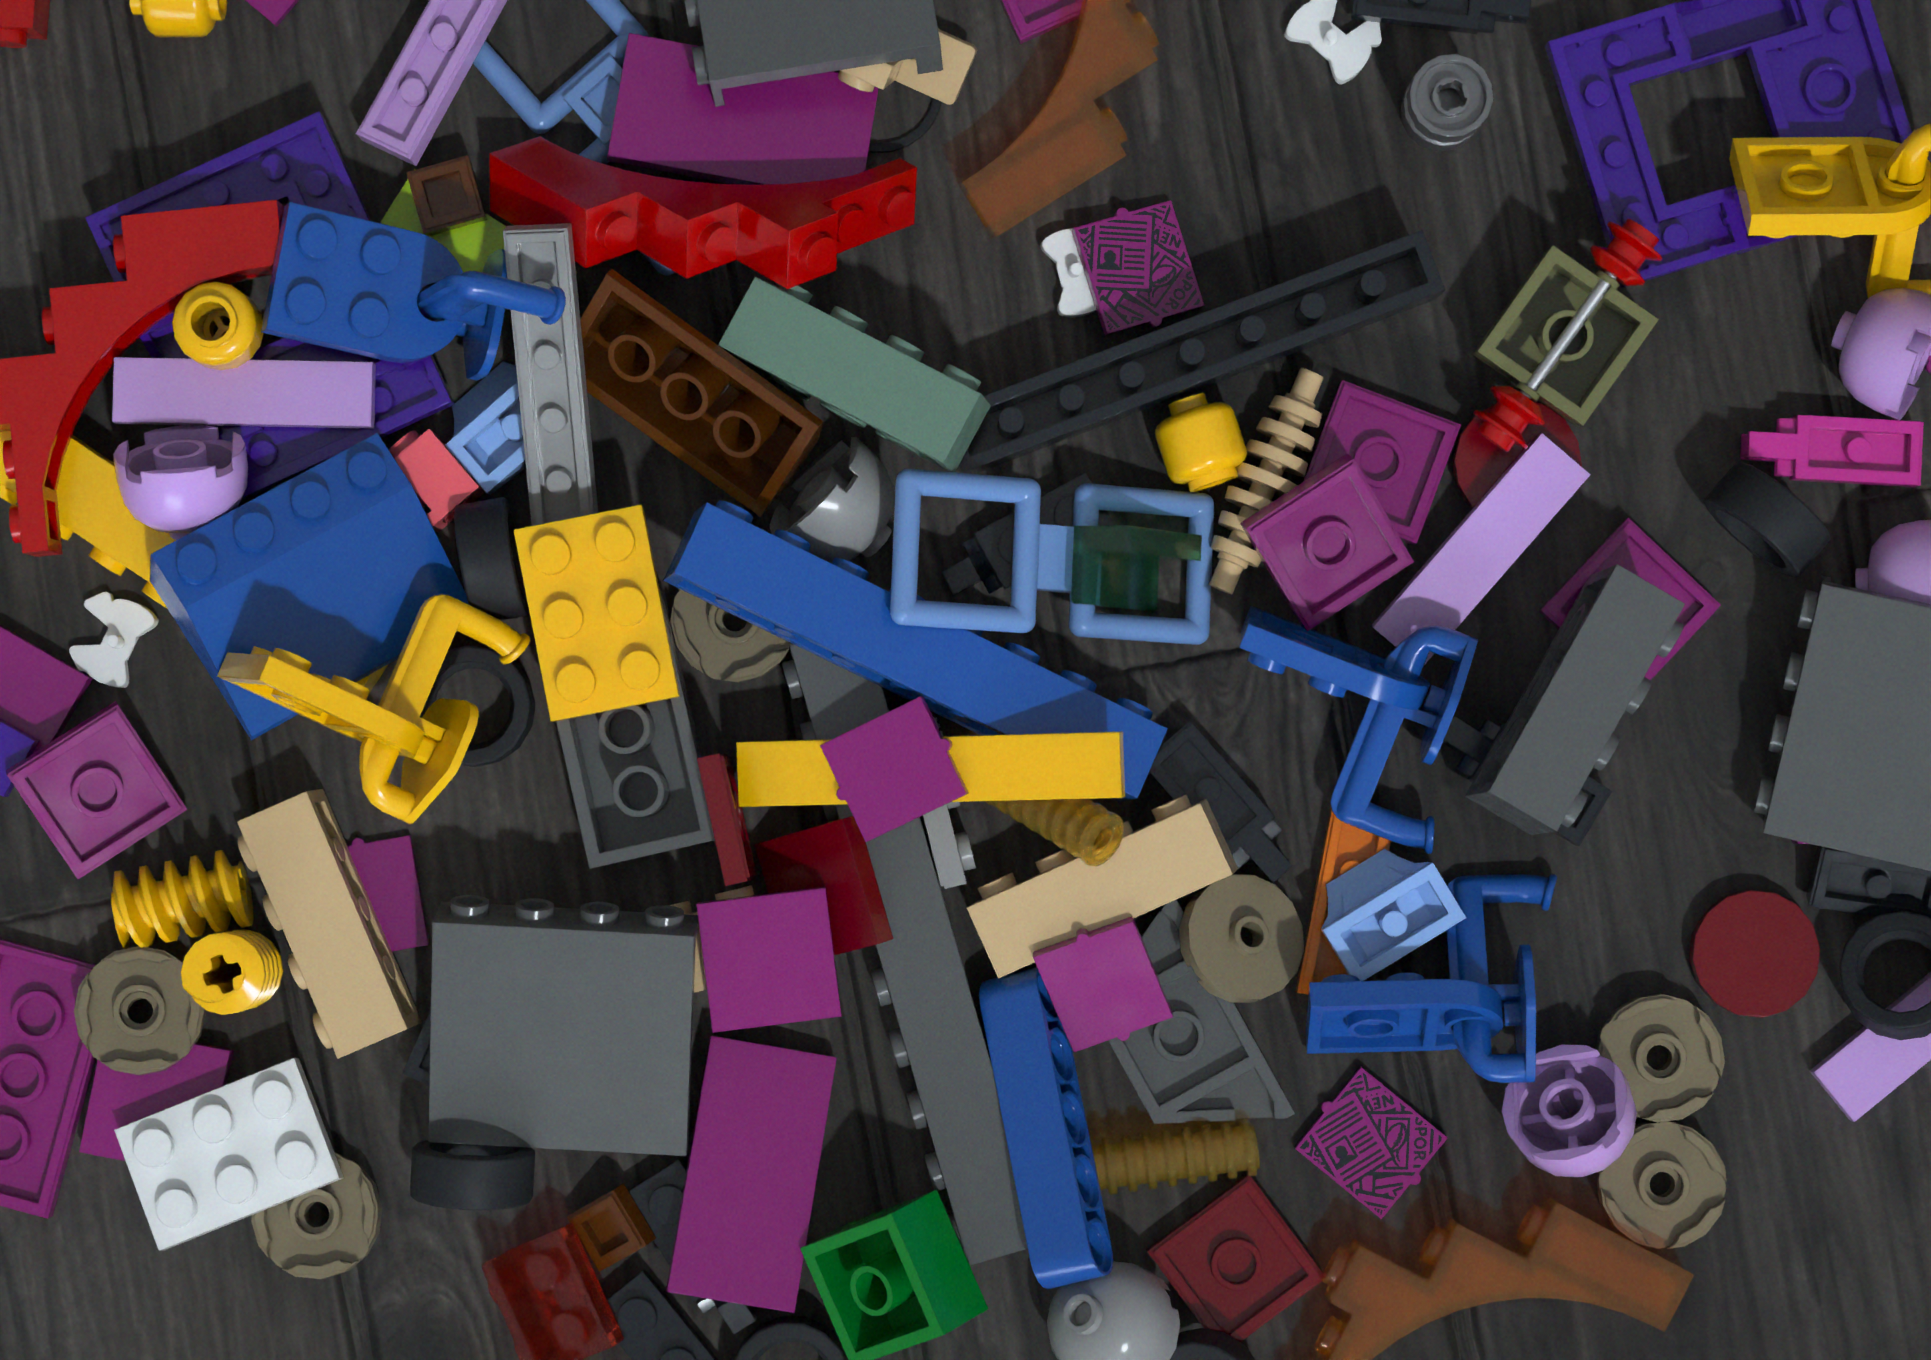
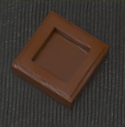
(446, 196)
(611, 1227)

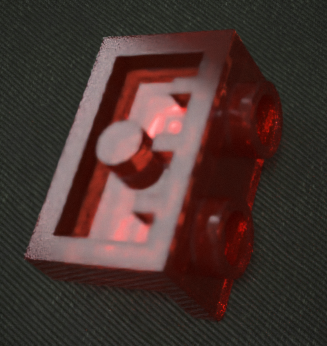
(552, 1298)

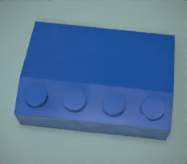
(308, 568)

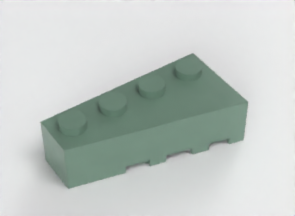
(855, 373)

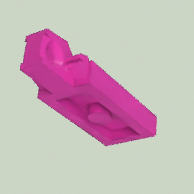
(1840, 450)

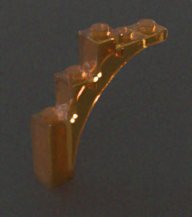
(1069, 134)
(1559, 1259)

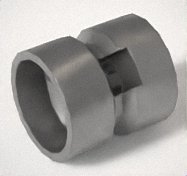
(1446, 102)

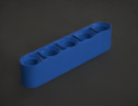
(1045, 1131)

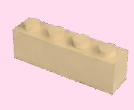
(1147, 871)
(327, 922)

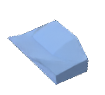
(490, 429)
(1386, 912)

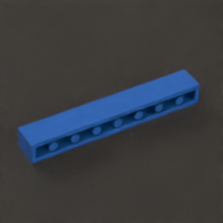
(849, 623)

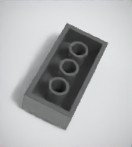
(1576, 701)
(637, 776)

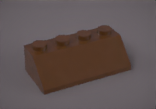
(693, 395)

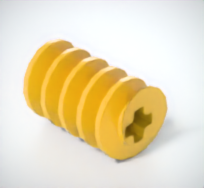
(181, 901)
(206, 974)

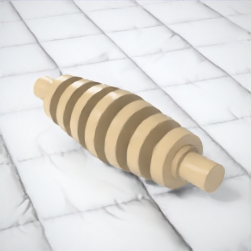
(1267, 479)

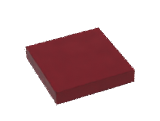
(727, 818)
(833, 858)
(1236, 1261)

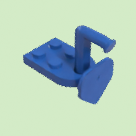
(359, 289)
(1394, 694)
(1442, 1013)

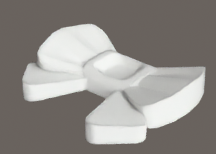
(1345, 53)
(1075, 295)
(125, 625)

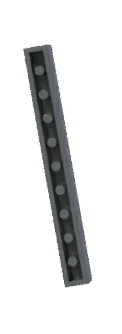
(928, 991)

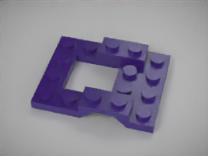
(1816, 75)
(306, 169)

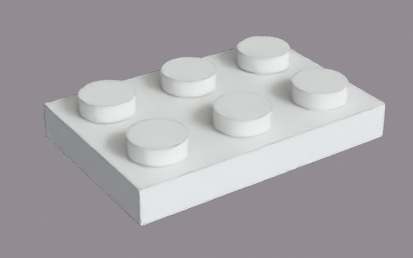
(228, 1154)

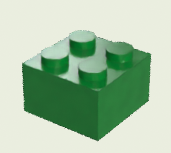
(894, 1278)

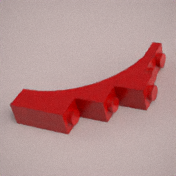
(696, 226)
(96, 322)

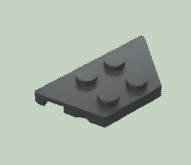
(1202, 1057)

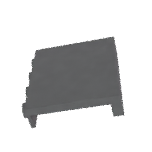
(797, 38)
(1856, 729)
(561, 1026)

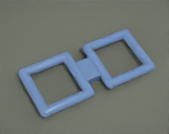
(589, 92)
(1045, 557)

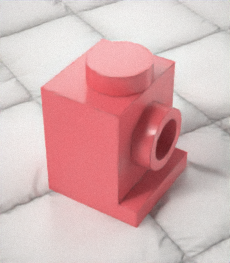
(435, 475)

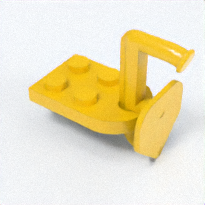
(1841, 192)
(430, 744)

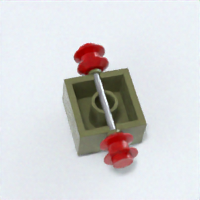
(1566, 335)

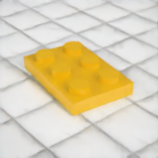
(596, 613)

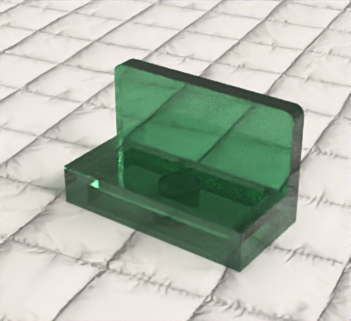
(1121, 564)

